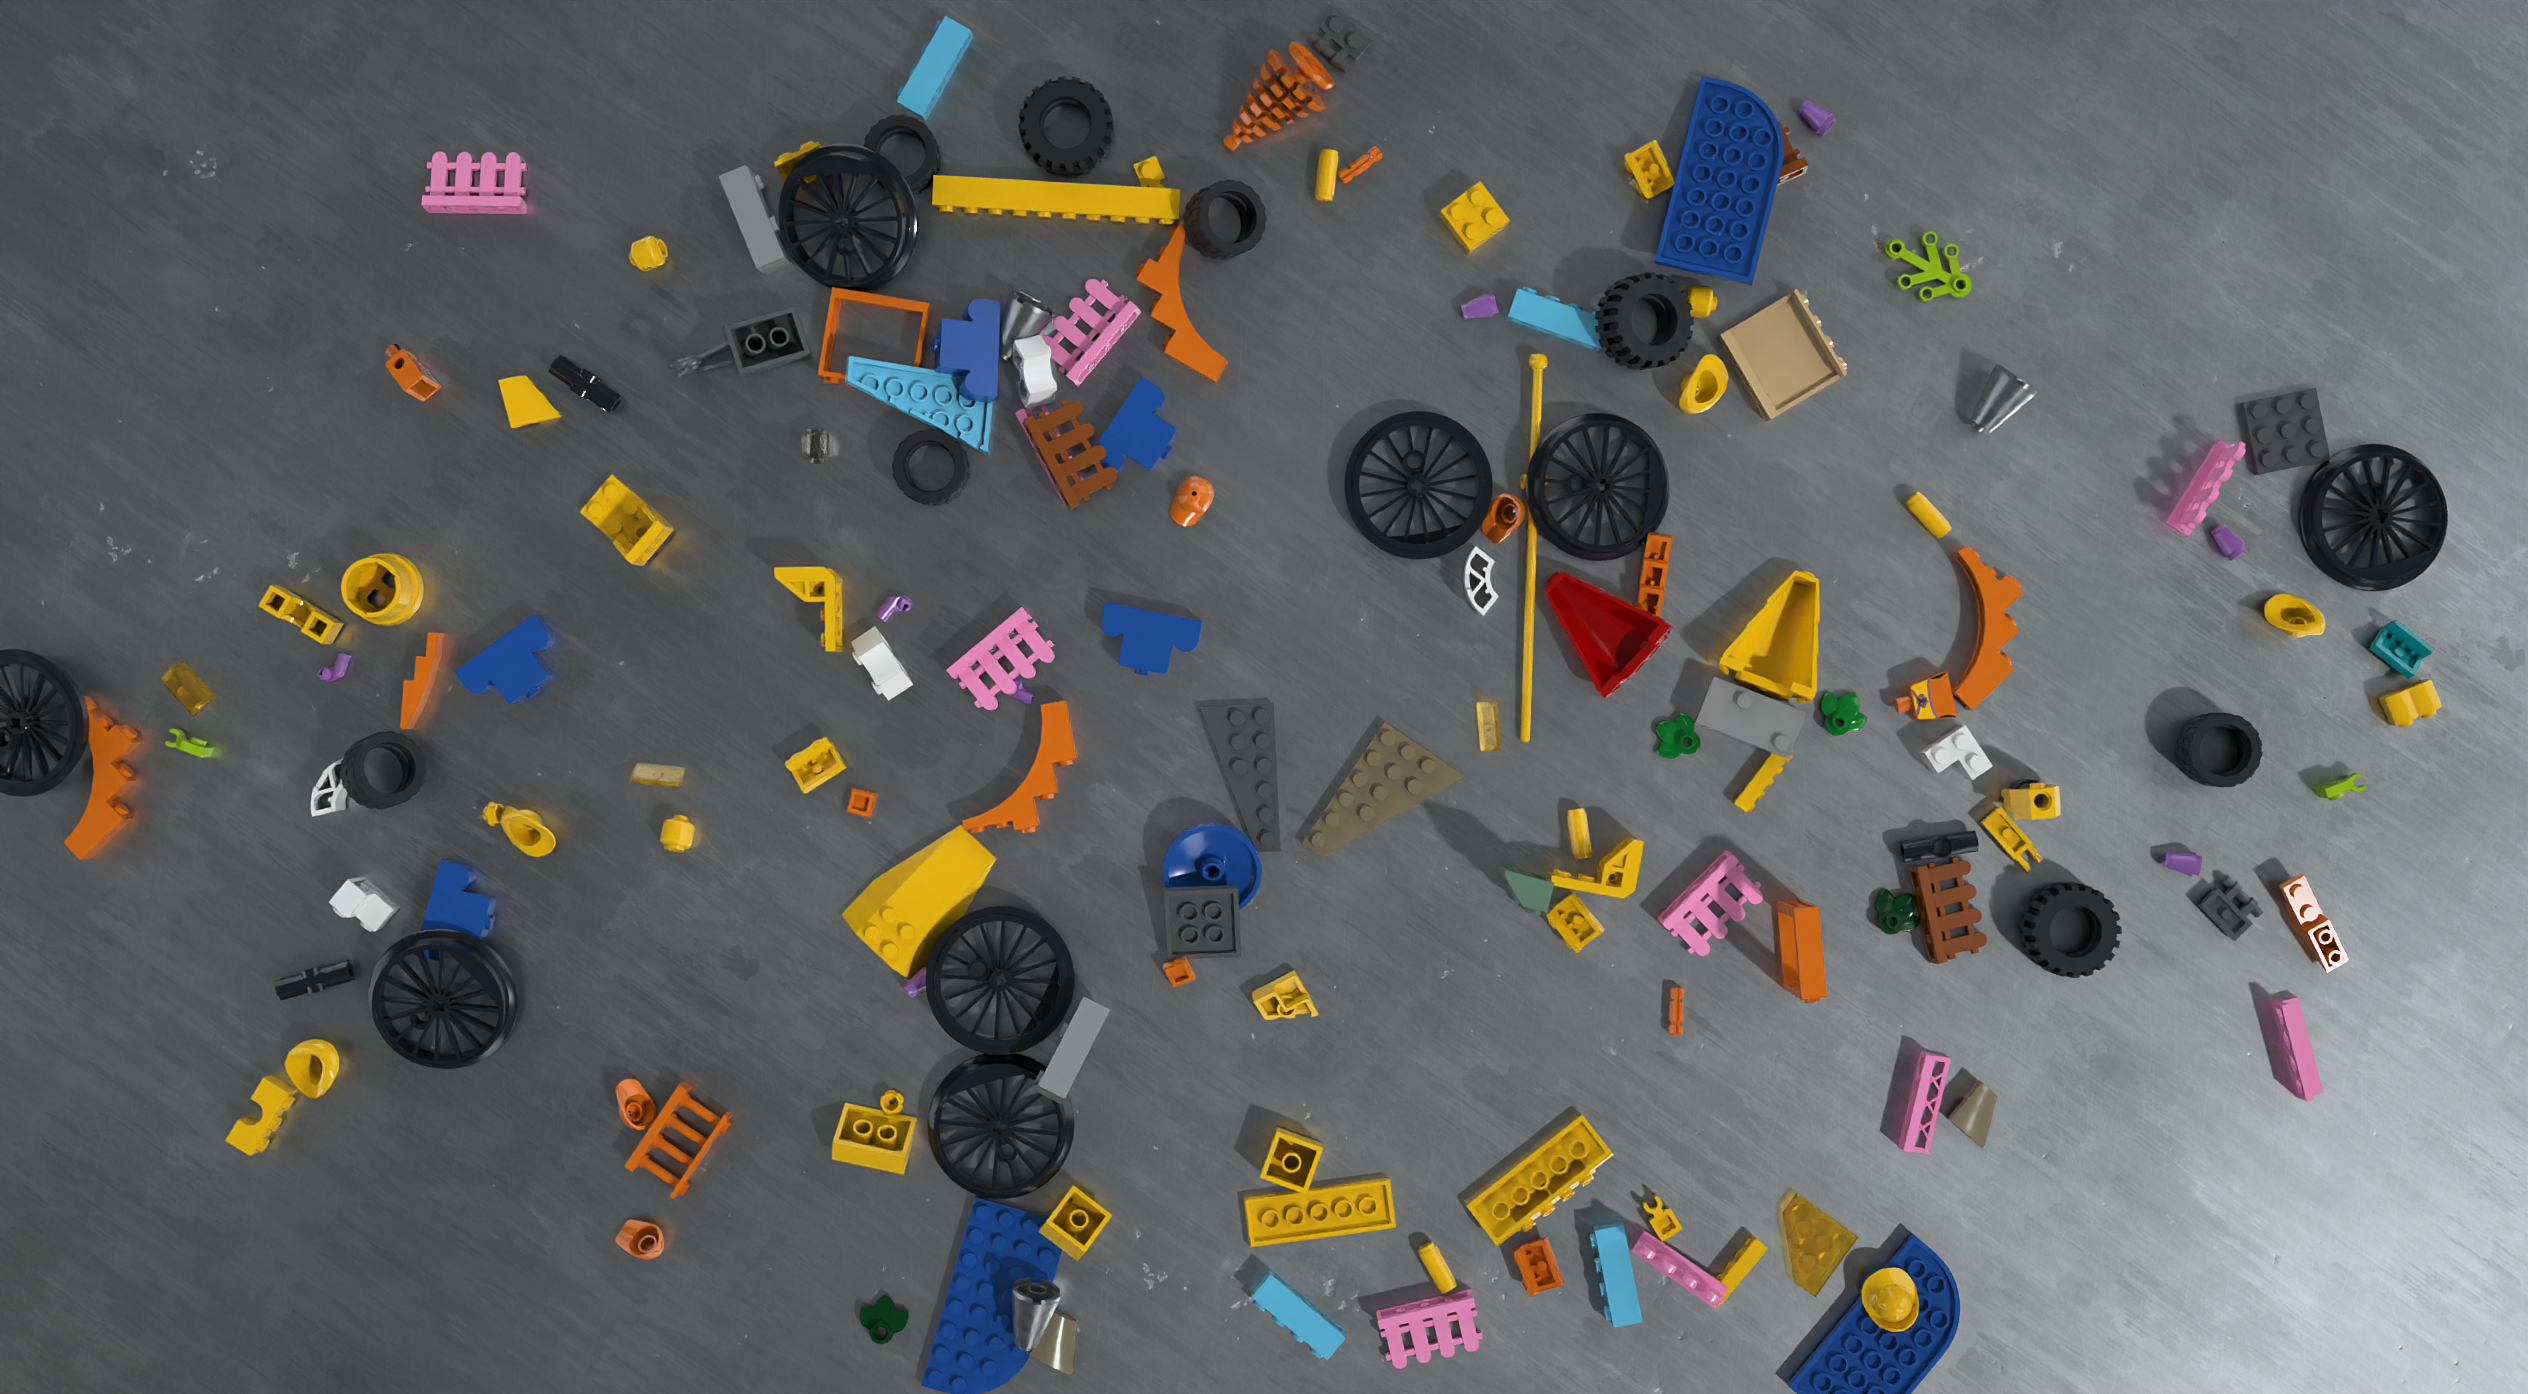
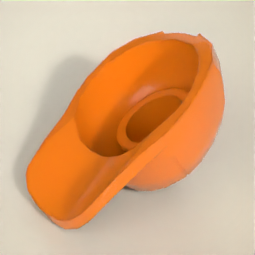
(1188, 508)
(1501, 517)
(631, 1098)
(639, 1238)

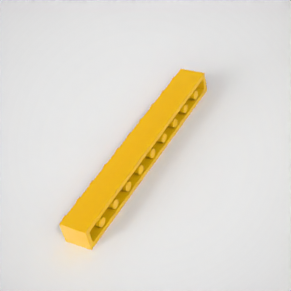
(1056, 198)

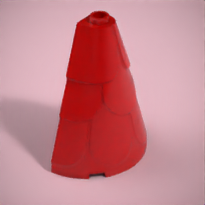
(1605, 630)

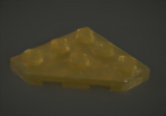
(1814, 1243)

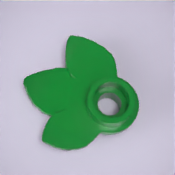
(1842, 709)
(1673, 736)

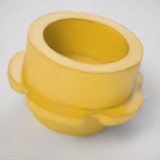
(493, 813)
(891, 1108)

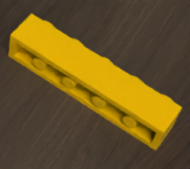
(1759, 781)
(1741, 1265)

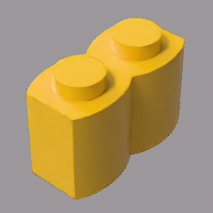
(2410, 702)

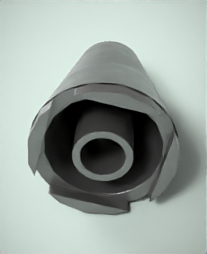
(1021, 320)
(2000, 399)
(1032, 1310)

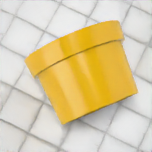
(368, 575)

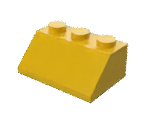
(873, 1138)

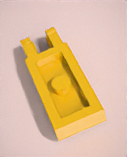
(2010, 837)

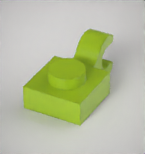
(194, 746)
(2335, 789)

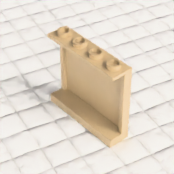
(1782, 354)

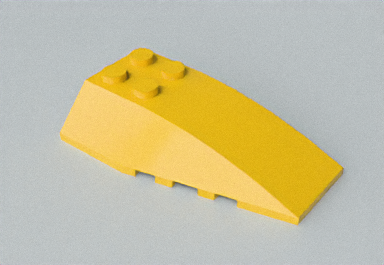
(919, 899)

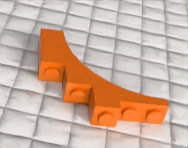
(1163, 279)
(1993, 596)
(1056, 745)
(111, 779)

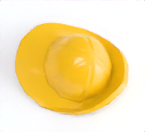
(1703, 385)
(2294, 615)
(527, 831)
(312, 1066)
(1891, 1299)

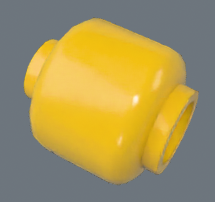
(648, 253)
(1701, 300)
(677, 833)

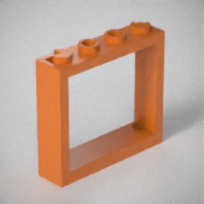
(874, 300)
(1801, 949)

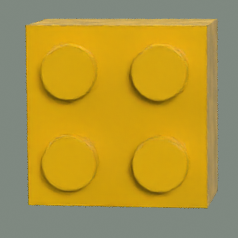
(1474, 217)
(1291, 1160)
(1075, 1223)

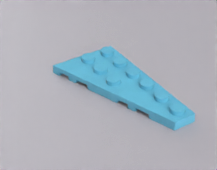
(925, 396)

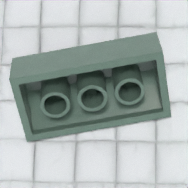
(1528, 889)

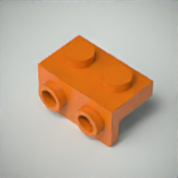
(1538, 1266)

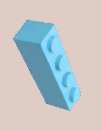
(934, 68)
(1554, 318)
(1616, 1273)
(1298, 1315)

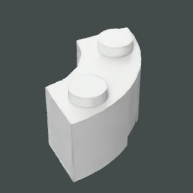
(1036, 381)
(1477, 581)
(885, 669)
(329, 794)

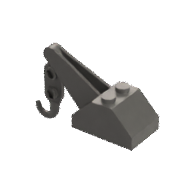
(753, 345)

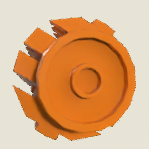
(1285, 92)

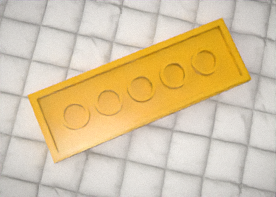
(1320, 1213)

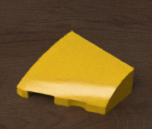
(525, 402)
(1284, 998)

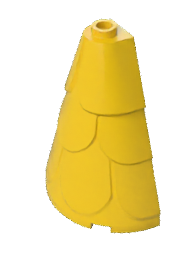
(1780, 643)

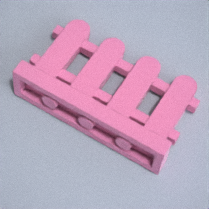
(487, 201)
(1108, 331)
(2204, 486)
(982, 654)
(1690, 901)
(1680, 1269)
(1413, 1313)

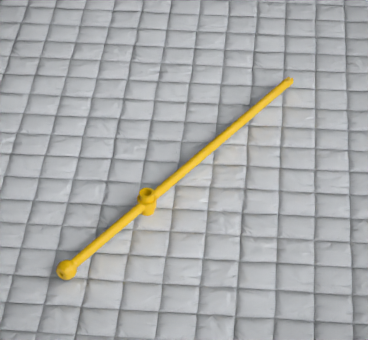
(1537, 363)

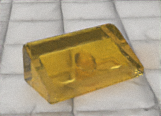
(188, 688)
(1488, 726)
(658, 775)

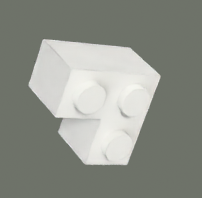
(1956, 747)
(366, 902)

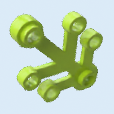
(1931, 269)

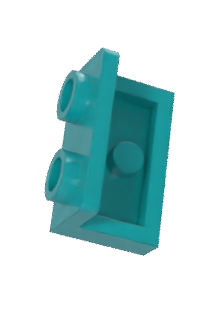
(2400, 648)

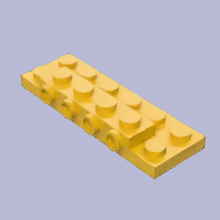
(1540, 1181)

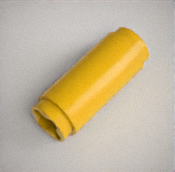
(1326, 175)
(1928, 515)
(1579, 833)
(1437, 1267)

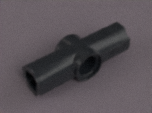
(585, 384)
(1953, 845)
(314, 980)

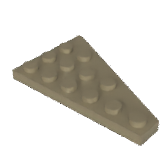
(1382, 784)

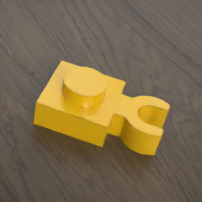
(1149, 172)
(1663, 1221)

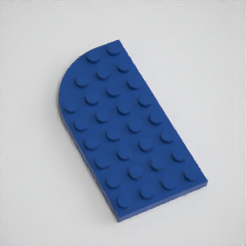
(1723, 185)
(975, 1331)
(1872, 1360)

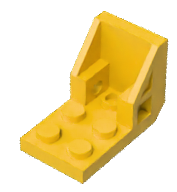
(627, 520)
(806, 584)
(1621, 861)

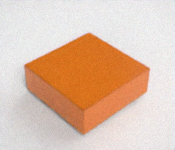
(861, 802)
(1179, 971)

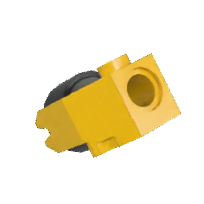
(2032, 800)

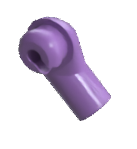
(894, 604)
(336, 670)
(1022, 694)

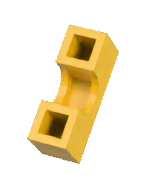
(300, 612)
(274, 1098)

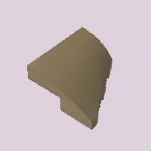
(1975, 1112)
(1057, 1343)

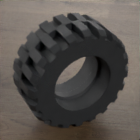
(1066, 93)
(1671, 314)
(2101, 936)

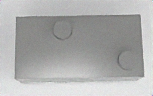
(755, 219)
(1750, 717)
(1072, 1050)

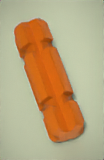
(1360, 165)
(1676, 1011)

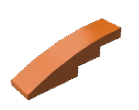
(1653, 572)
(418, 690)

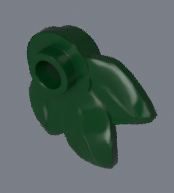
(1898, 909)
(883, 1315)

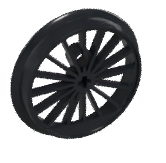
(855, 160)
(1657, 492)
(1425, 544)
(2393, 573)
(26, 728)
(483, 966)
(1052, 1005)
(981, 1071)

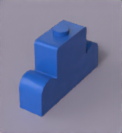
(971, 349)
(1137, 430)
(1148, 636)
(511, 663)
(455, 906)

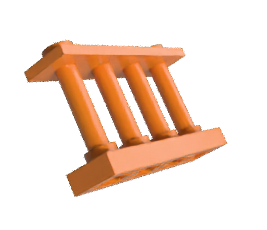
(655, 1139)

